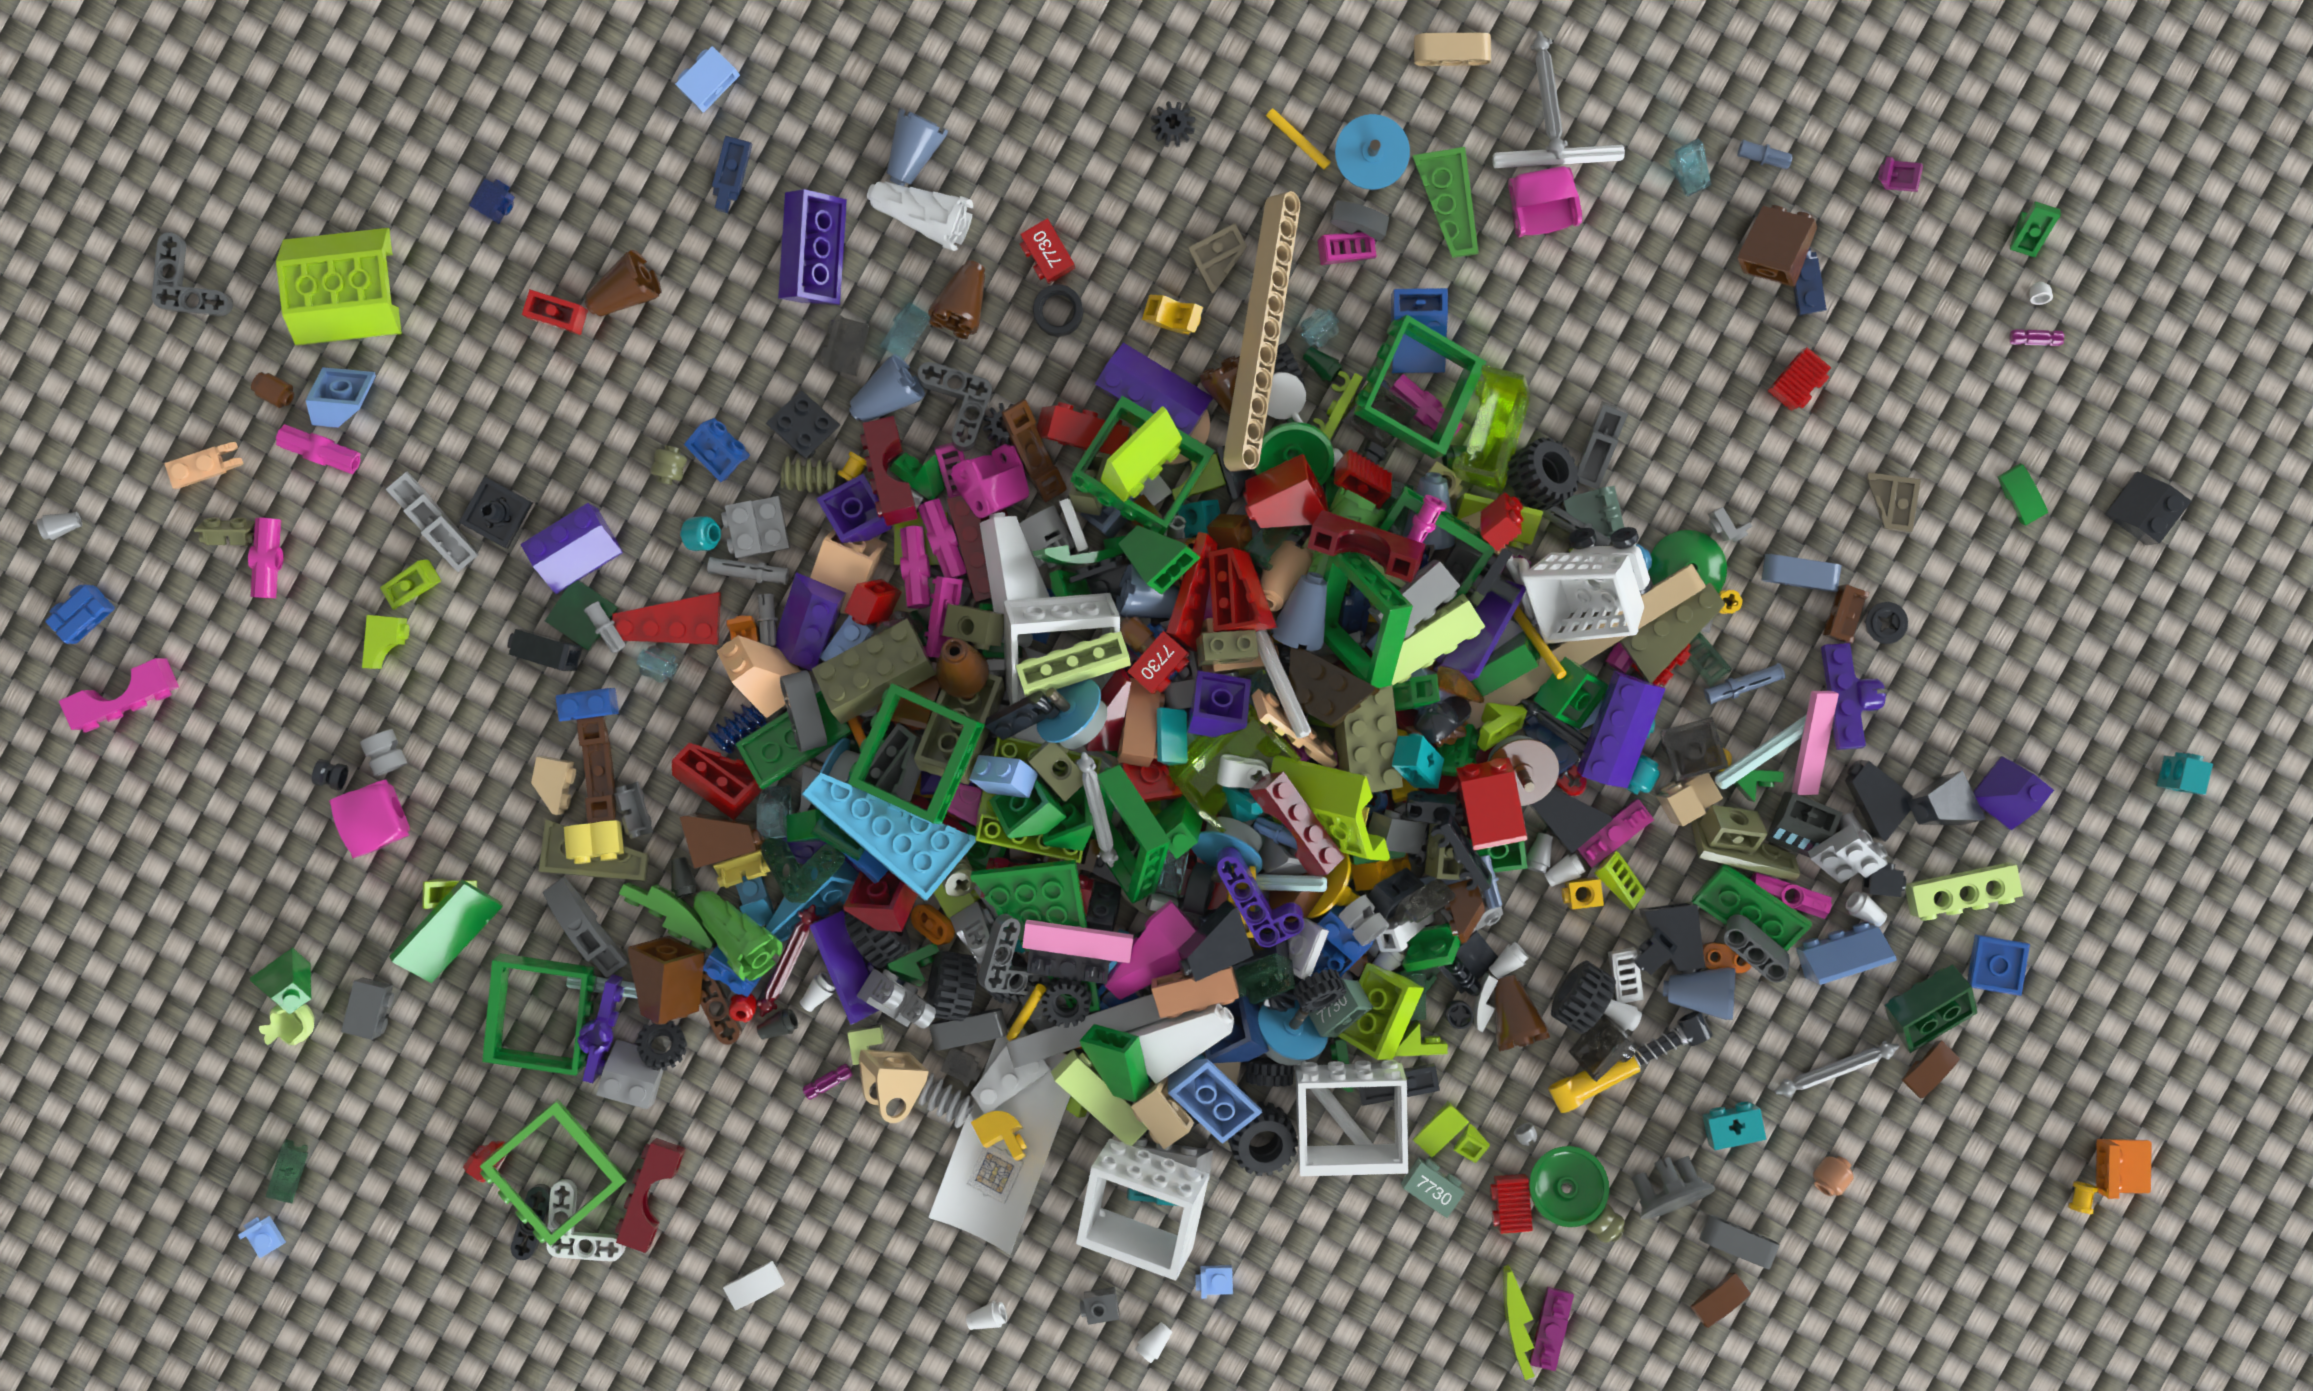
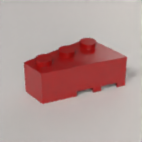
(1077, 428)
(1237, 593)
(716, 778)

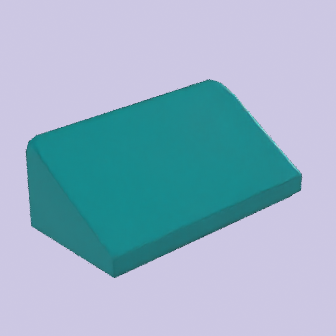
(1171, 736)

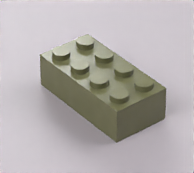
(861, 674)
(943, 733)
(1369, 741)

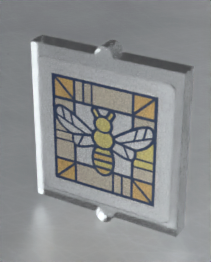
(995, 1173)

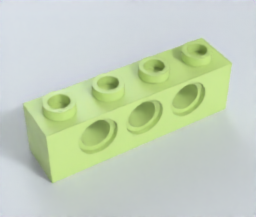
(2006, 888)

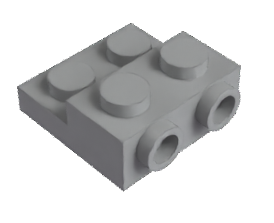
(756, 527)
(1849, 853)

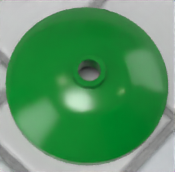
(1307, 441)
(1688, 548)
(1587, 1186)

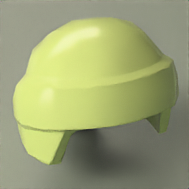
(289, 1027)

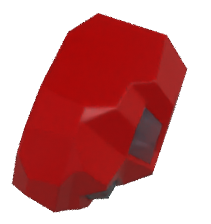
(473, 1164)

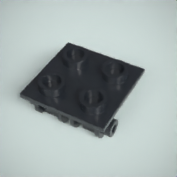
(803, 424)
(1470, 964)

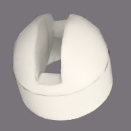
(2040, 293)

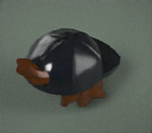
(1442, 721)

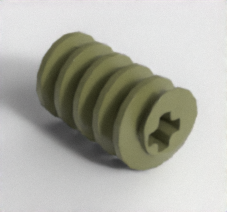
(809, 476)
(959, 880)

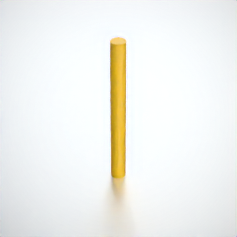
(1539, 643)

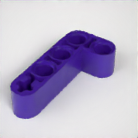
(1253, 896)

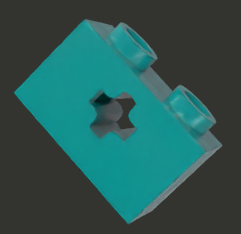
(1418, 761)
(1748, 1130)

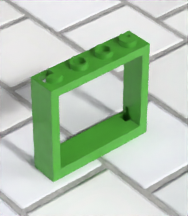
(589, 1145)

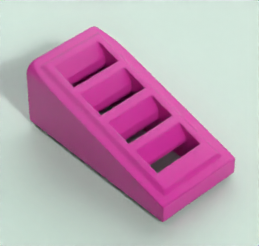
(1327, 258)
(943, 449)

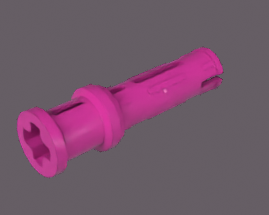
(1425, 520)

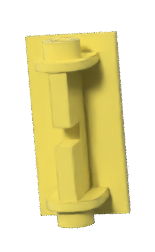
(732, 870)

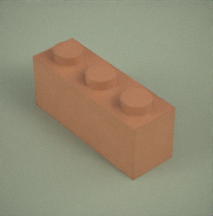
(1139, 726)
(1181, 994)

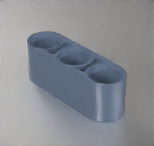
(1801, 572)

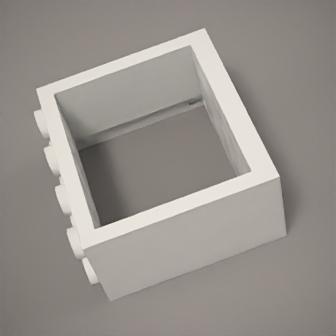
(1053, 615)
(1353, 1158)
(1131, 1239)

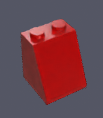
(1285, 495)
(1491, 803)

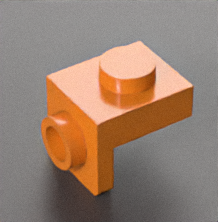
(744, 627)

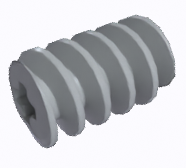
(945, 1101)

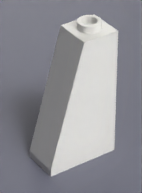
(1009, 562)
(1178, 1040)

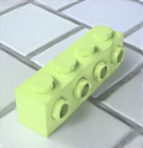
(1437, 636)
(1074, 664)
(1088, 1088)

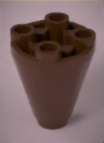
(960, 301)
(1221, 382)
(961, 669)
(1516, 1016)

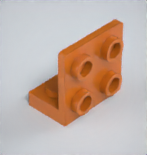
(2123, 1166)

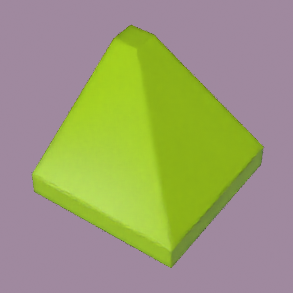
(1471, 1144)

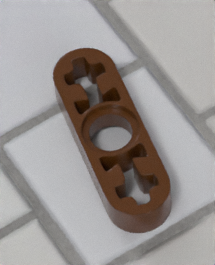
(718, 1029)

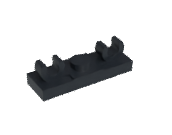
(1463, 853)
(1068, 966)
(1419, 1079)

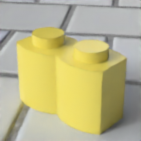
(593, 840)

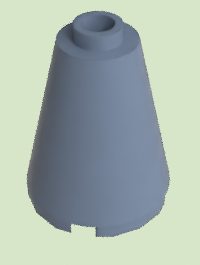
(912, 146)
(886, 391)
(1437, 486)
(1142, 600)
(1303, 614)
(1703, 991)

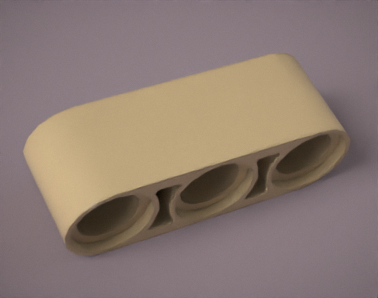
(1452, 49)

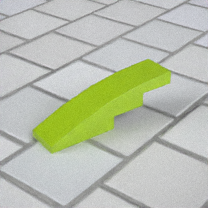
(1516, 1316)

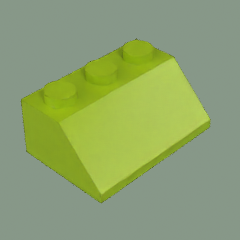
(1142, 456)
(1470, 504)
(1393, 1005)

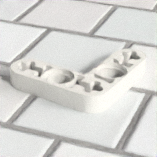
(567, 1238)

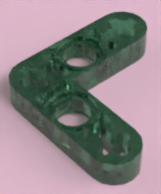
(799, 875)

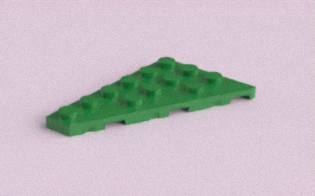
(1038, 893)

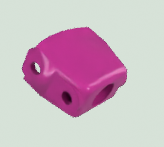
(1544, 201)
(990, 482)
(369, 818)

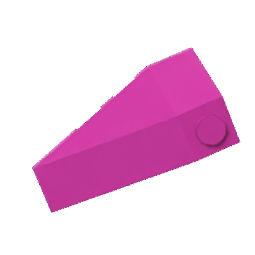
(1153, 952)

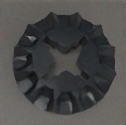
(1898, 621)

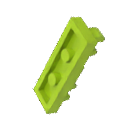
(1338, 408)

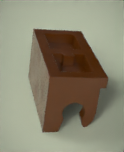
(1845, 613)

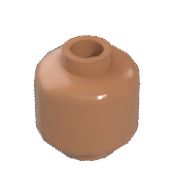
(1833, 1176)

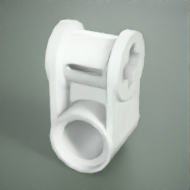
(1239, 771)

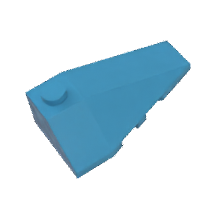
(831, 892)

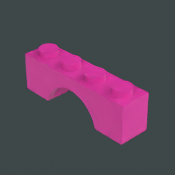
(147, 682)

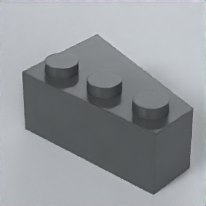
(895, 764)

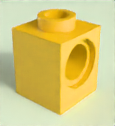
(1594, 893)

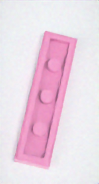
(1814, 742)
(1077, 941)

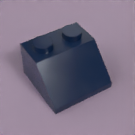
(1245, 1040)

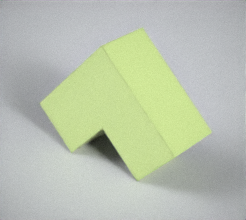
(862, 1038)

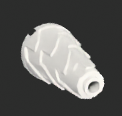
(931, 213)

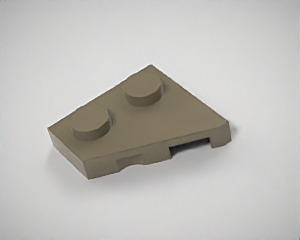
(1218, 255)
(1895, 500)

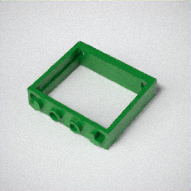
(1457, 403)
(1137, 417)
(1449, 523)
(1385, 597)
(954, 769)
(1139, 876)
(493, 1049)

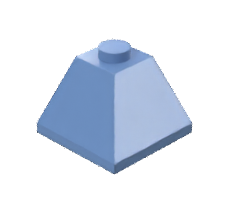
(337, 395)

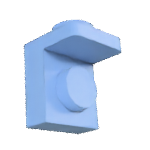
(262, 1235)
(1214, 1280)

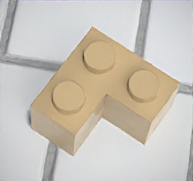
(1688, 798)
(1162, 1114)

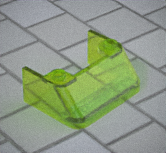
(1496, 429)
(1199, 775)

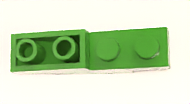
(680, 916)

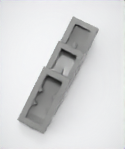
(432, 521)

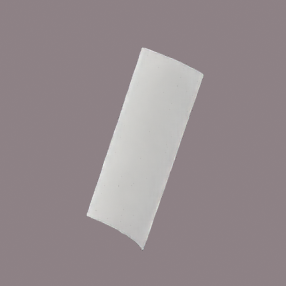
(962, 1206)

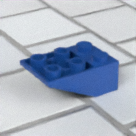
(1429, 308)
(1340, 947)

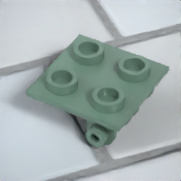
(1597, 508)

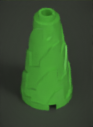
(1352, 507)
(738, 936)

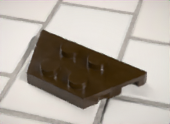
(1325, 688)

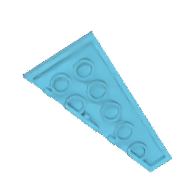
(904, 843)

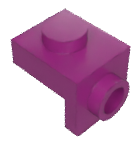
(1900, 175)

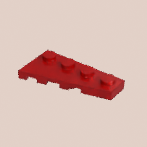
(1192, 597)
(679, 621)

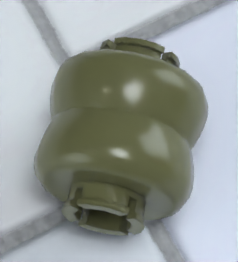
(668, 465)
(1607, 1225)

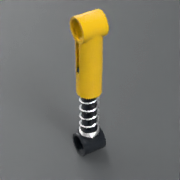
(1573, 1090)

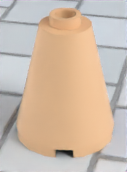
(1288, 566)

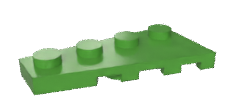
(1449, 191)

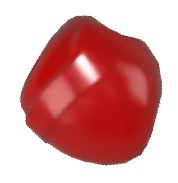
(742, 1008)

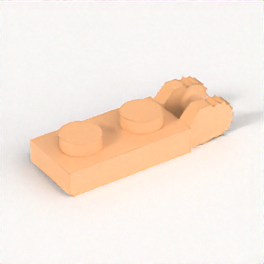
(201, 465)

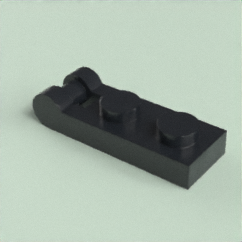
(1021, 715)

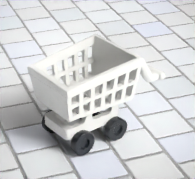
(1585, 581)

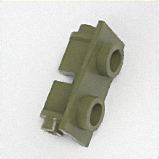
(215, 531)

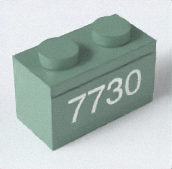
(1342, 1014)
(1433, 1187)

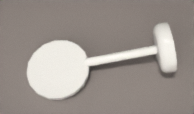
(1288, 399)

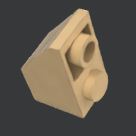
(552, 782)

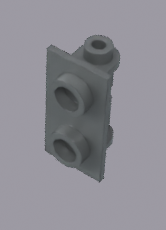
(638, 820)

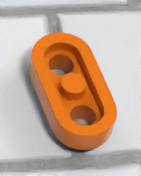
(932, 924)
(1726, 958)

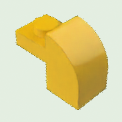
(1172, 314)
(998, 1126)

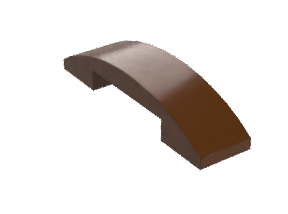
(1032, 452)
(598, 769)

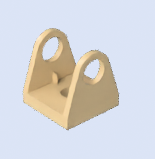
(895, 1077)

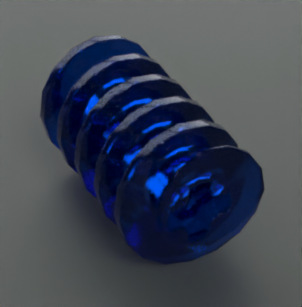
(737, 728)

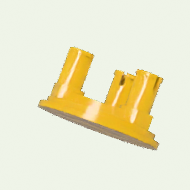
(1337, 889)

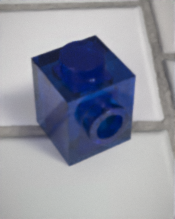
(493, 200)

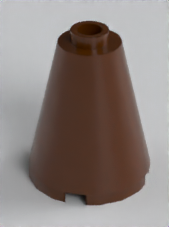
(623, 286)

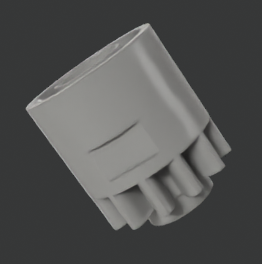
(1046, 531)

